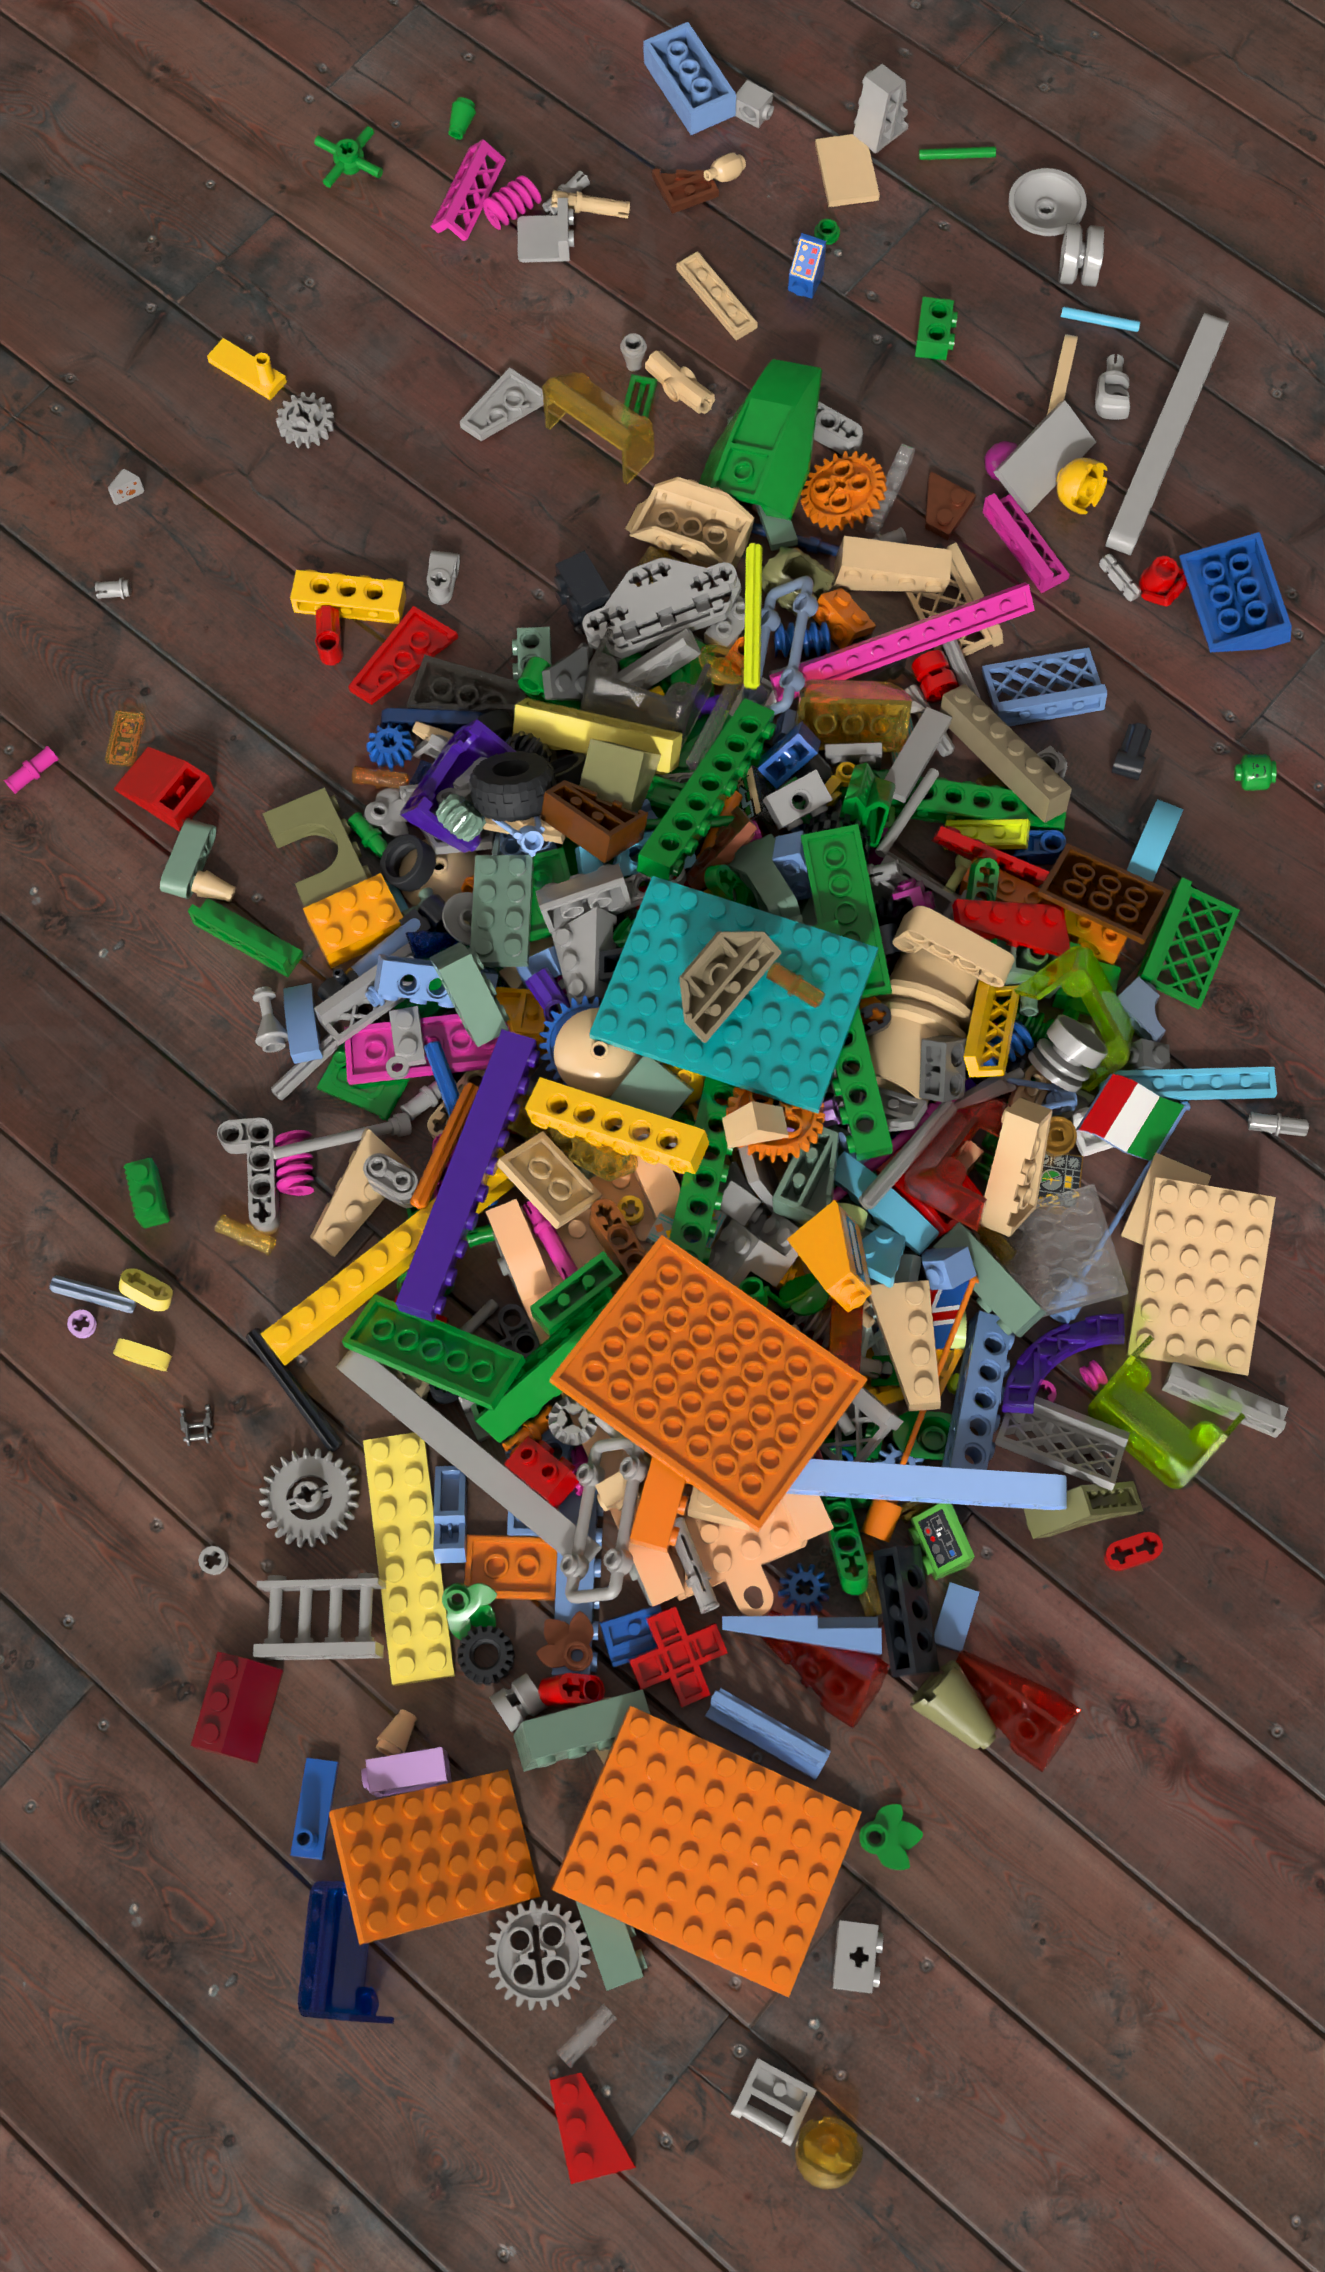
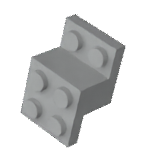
(744, 1251)

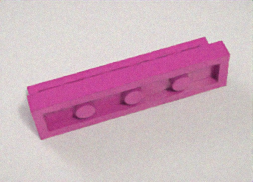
(460, 188)
(1021, 546)

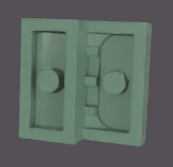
(653, 1089)

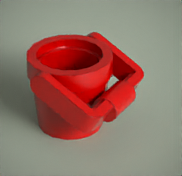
(1158, 581)

